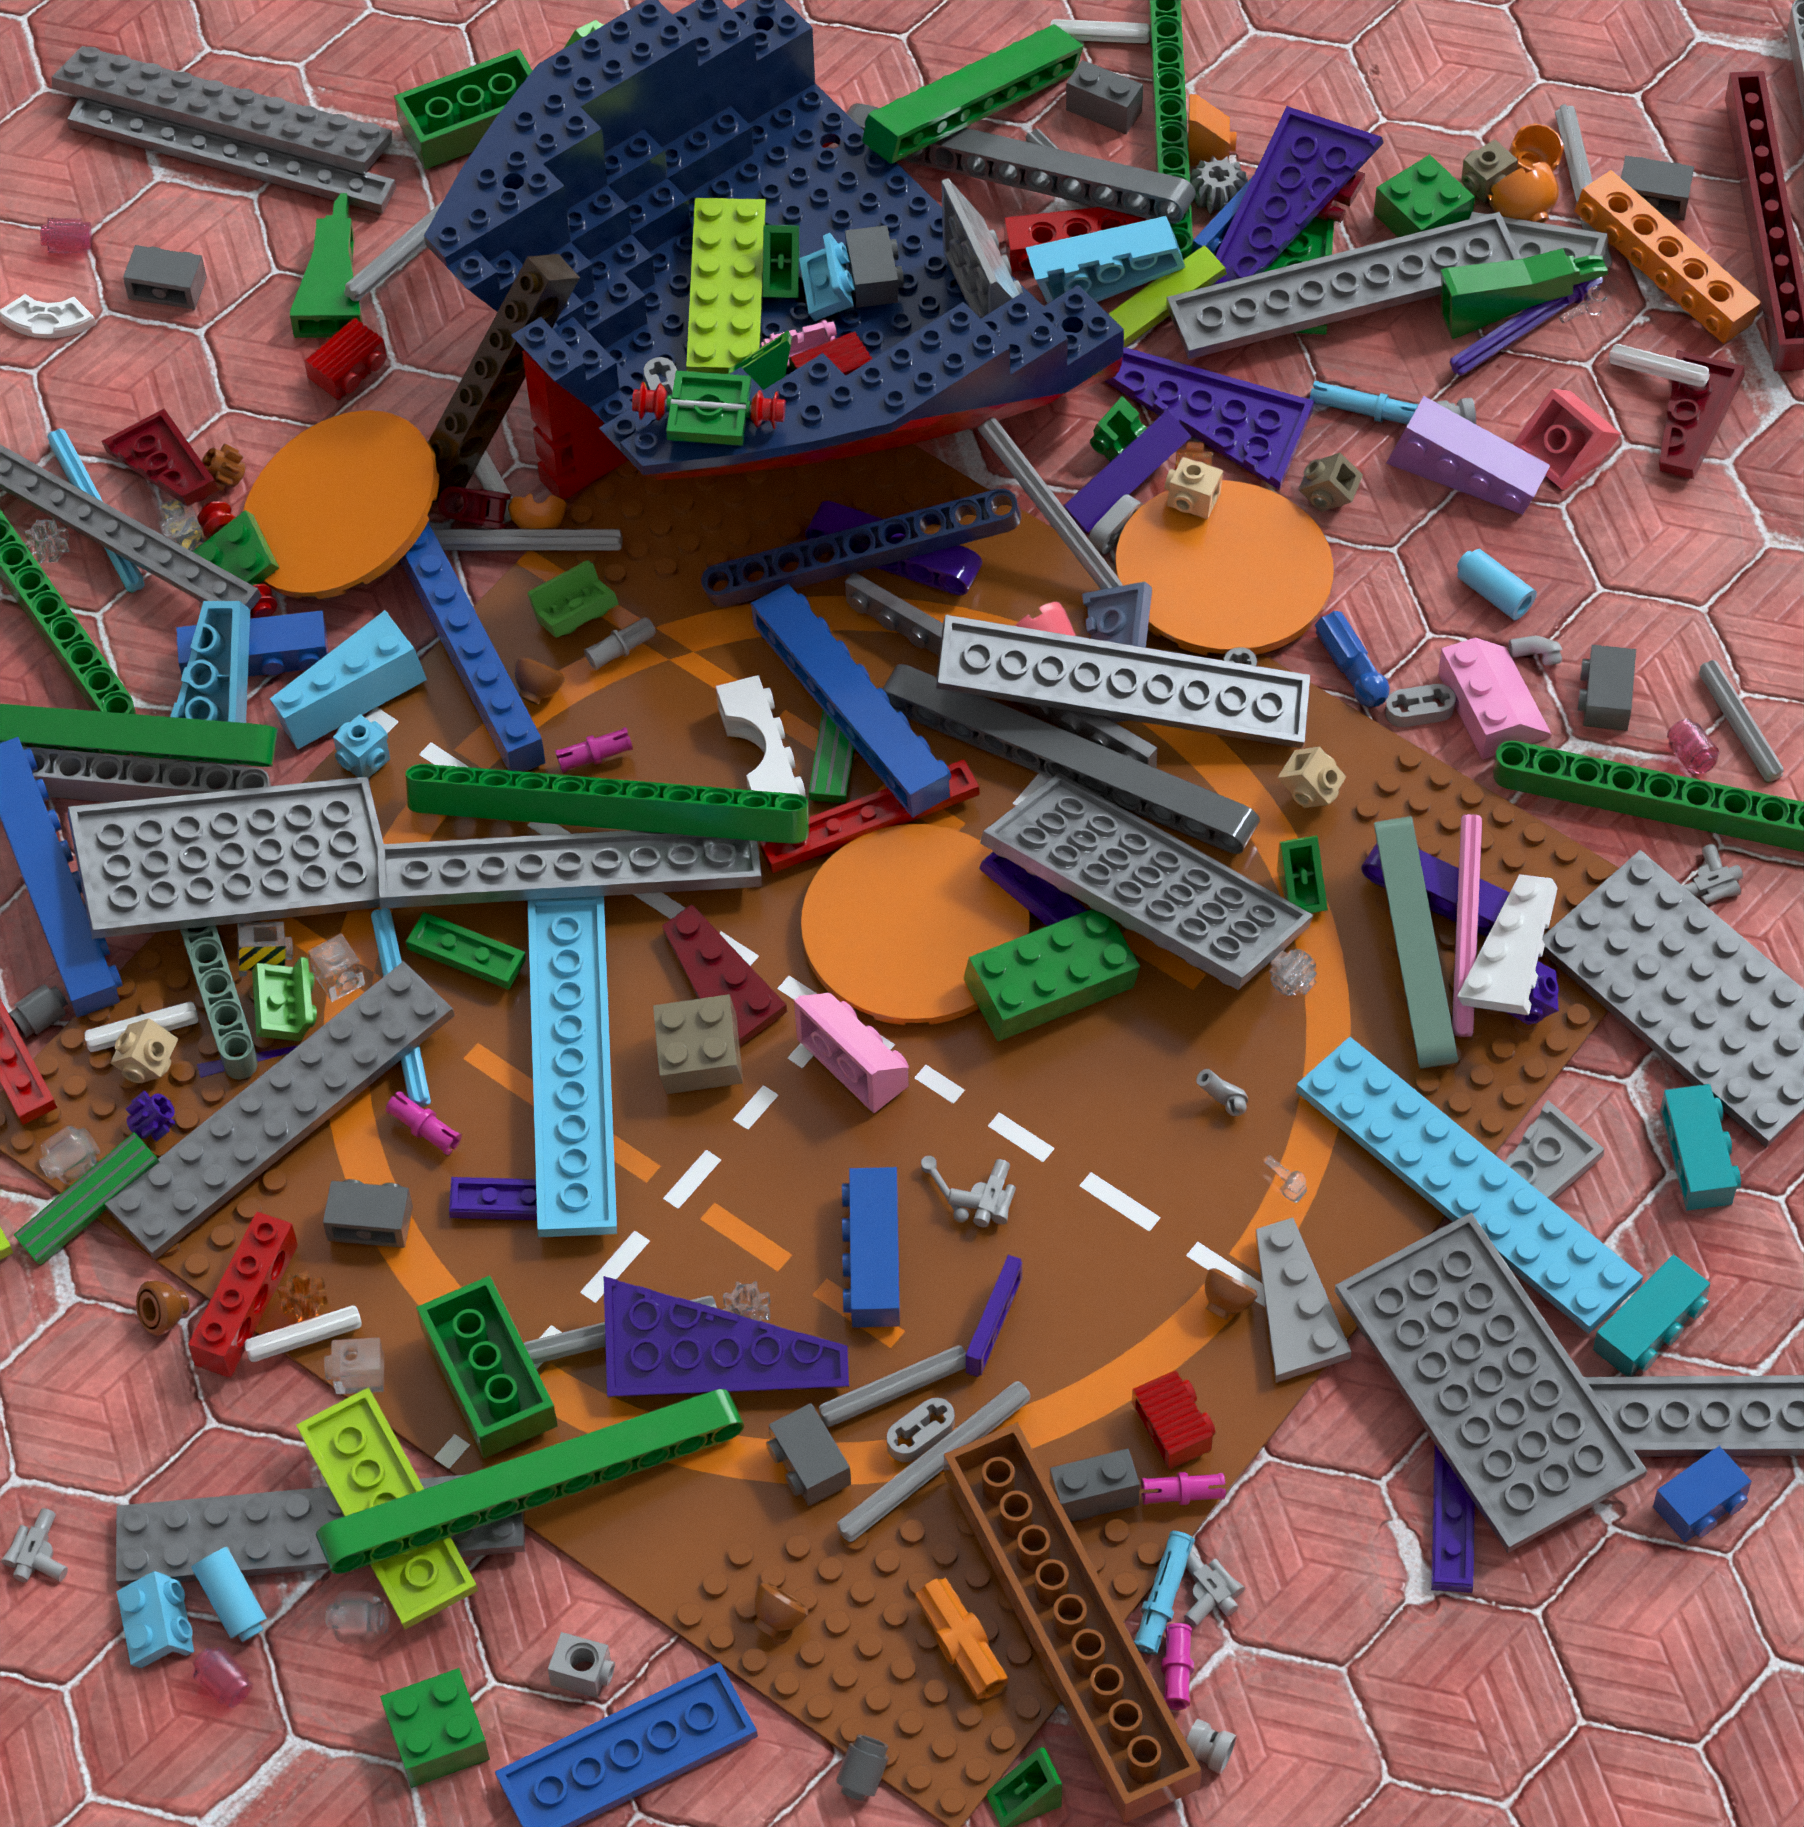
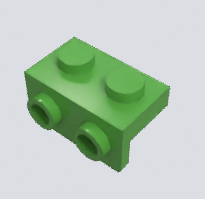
(571, 599)
(283, 1000)

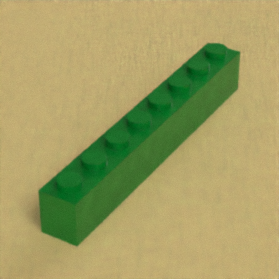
(971, 93)

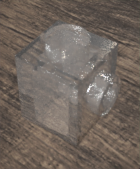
(336, 967)
(356, 1365)

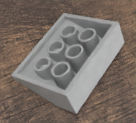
(975, 254)

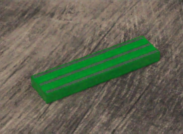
(831, 764)
(85, 1199)

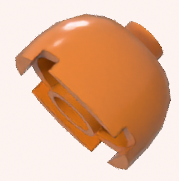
(1526, 195)

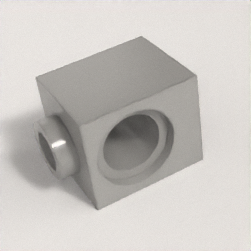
(573, 1650)

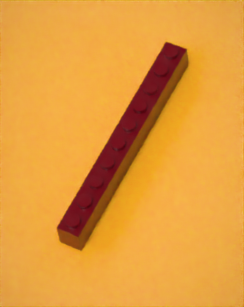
(1768, 217)

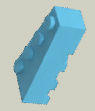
(1106, 259)
(218, 665)
(349, 681)

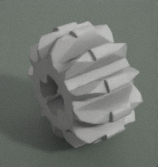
(1216, 183)

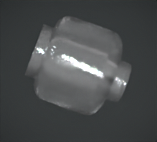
(68, 1154)
(358, 1617)

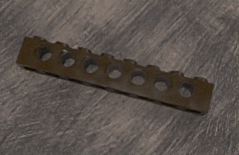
(497, 369)

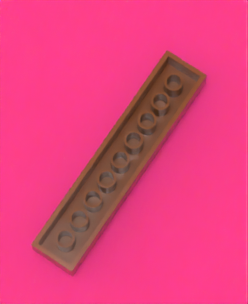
(1072, 1623)

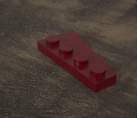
(1697, 414)
(163, 457)
(719, 970)

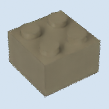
(698, 1044)

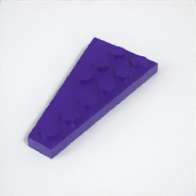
(1292, 184)
(1232, 416)
(691, 1348)

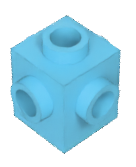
(361, 746)

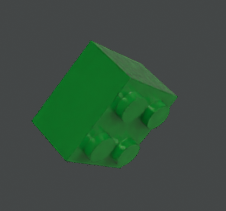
(1422, 199)
(435, 1727)

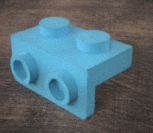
(827, 279)
(154, 1619)

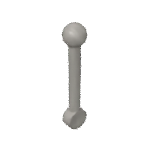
(929, 1165)

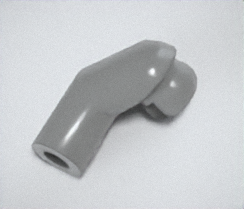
(1535, 645)
(1223, 1092)

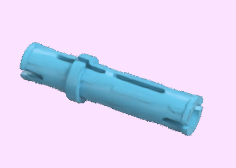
(1379, 407)
(1158, 1608)

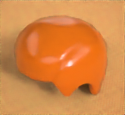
(1536, 144)
(533, 515)

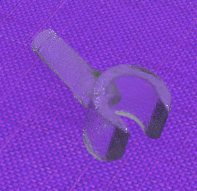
(1590, 305)
(1294, 1184)

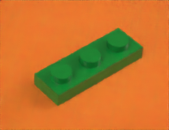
(466, 950)

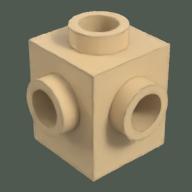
(1194, 487)
(1312, 777)
(144, 1051)

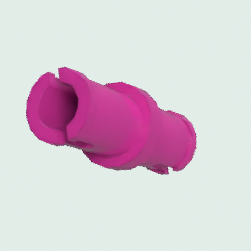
(593, 750)
(423, 1123)
(1183, 1488)
(1177, 1666)

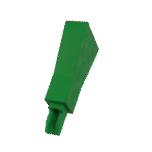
(1491, 291)
(320, 301)

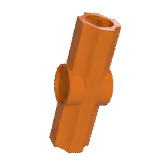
(961, 1638)

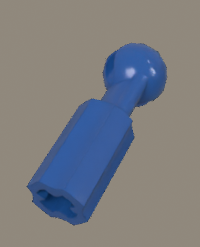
(1351, 659)

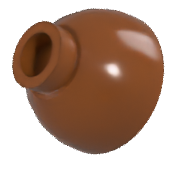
(536, 680)
(1227, 1294)
(160, 1306)
(777, 1609)

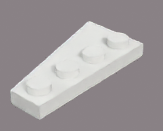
(1509, 956)

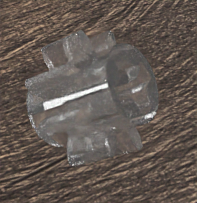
(47, 540)
(1293, 972)
(748, 1295)

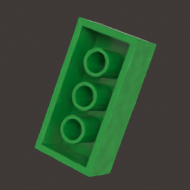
(456, 111)
(1050, 973)
(487, 1366)

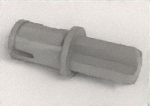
(619, 643)

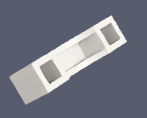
(748, 715)

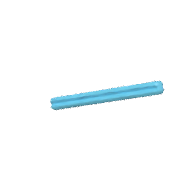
(78, 476)
(390, 958)

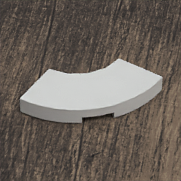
(46, 319)

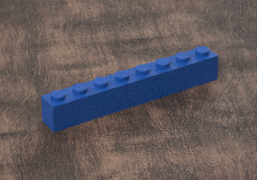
(473, 654)
(851, 700)
(52, 885)

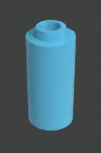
(1496, 583)
(230, 1594)

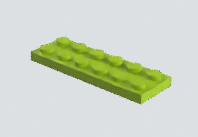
(725, 283)
(370, 1468)

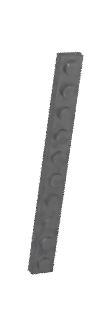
(232, 155)
(121, 533)
(927, 632)

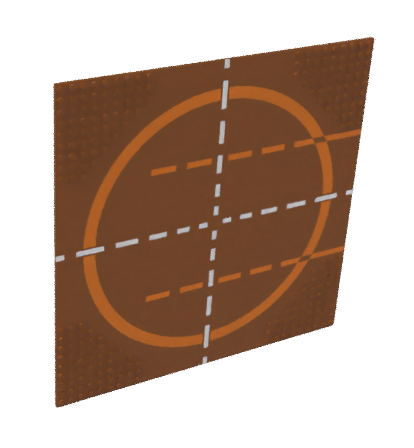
(1112, 1145)

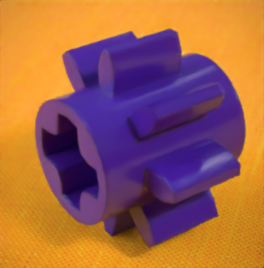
(150, 1116)

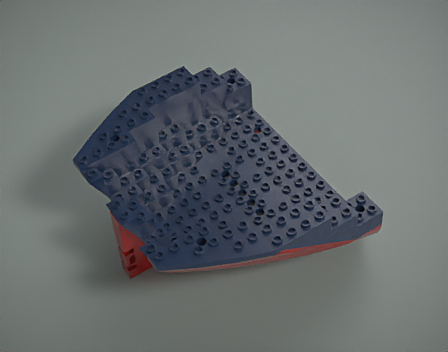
(606, 170)

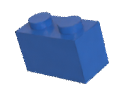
(1702, 1495)

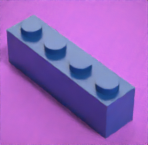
(275, 643)
(873, 1247)

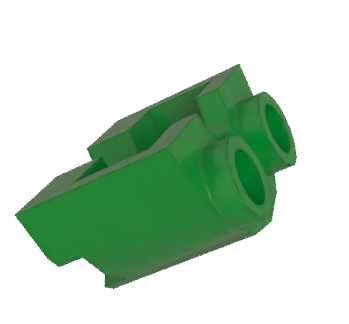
(1116, 429)

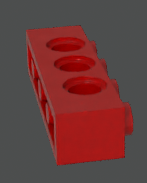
(1053, 226)
(243, 1294)

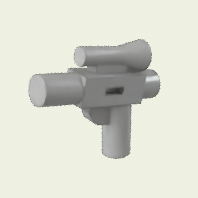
(1713, 879)
(987, 1198)
(34, 1551)
(1211, 1589)

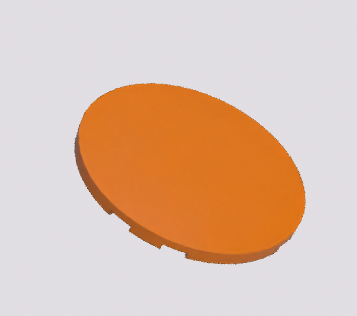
(344, 502)
(1228, 581)
(901, 917)

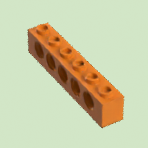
(1667, 257)

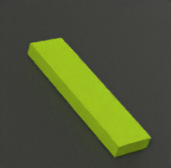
(1149, 304)

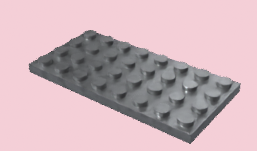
(227, 856)
(1147, 880)
(1690, 992)
(1490, 1382)

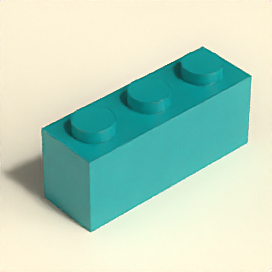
(1700, 1147)
(1652, 1317)

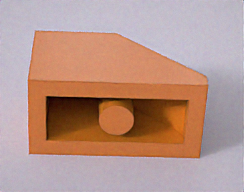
(1208, 132)

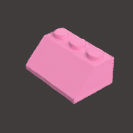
(1490, 695)
(850, 1049)

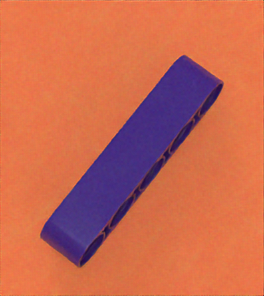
(944, 569)
(1442, 889)

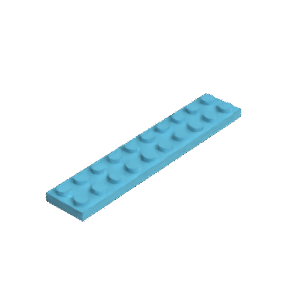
(571, 1067)
(1465, 1177)

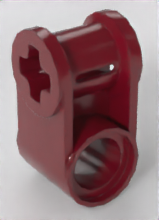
(480, 506)

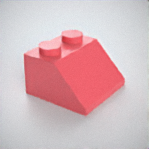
(1567, 437)

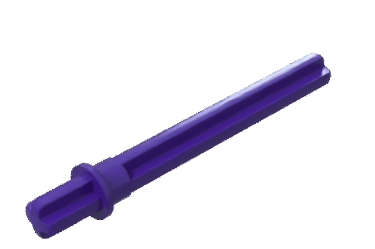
(1516, 328)

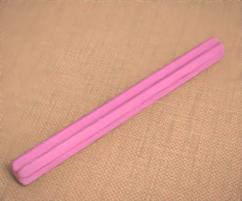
(1466, 918)

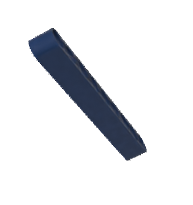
(878, 554)

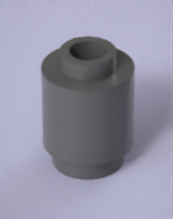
(38, 1010)
(863, 1767)

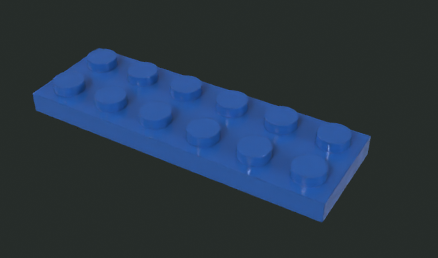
(628, 1752)

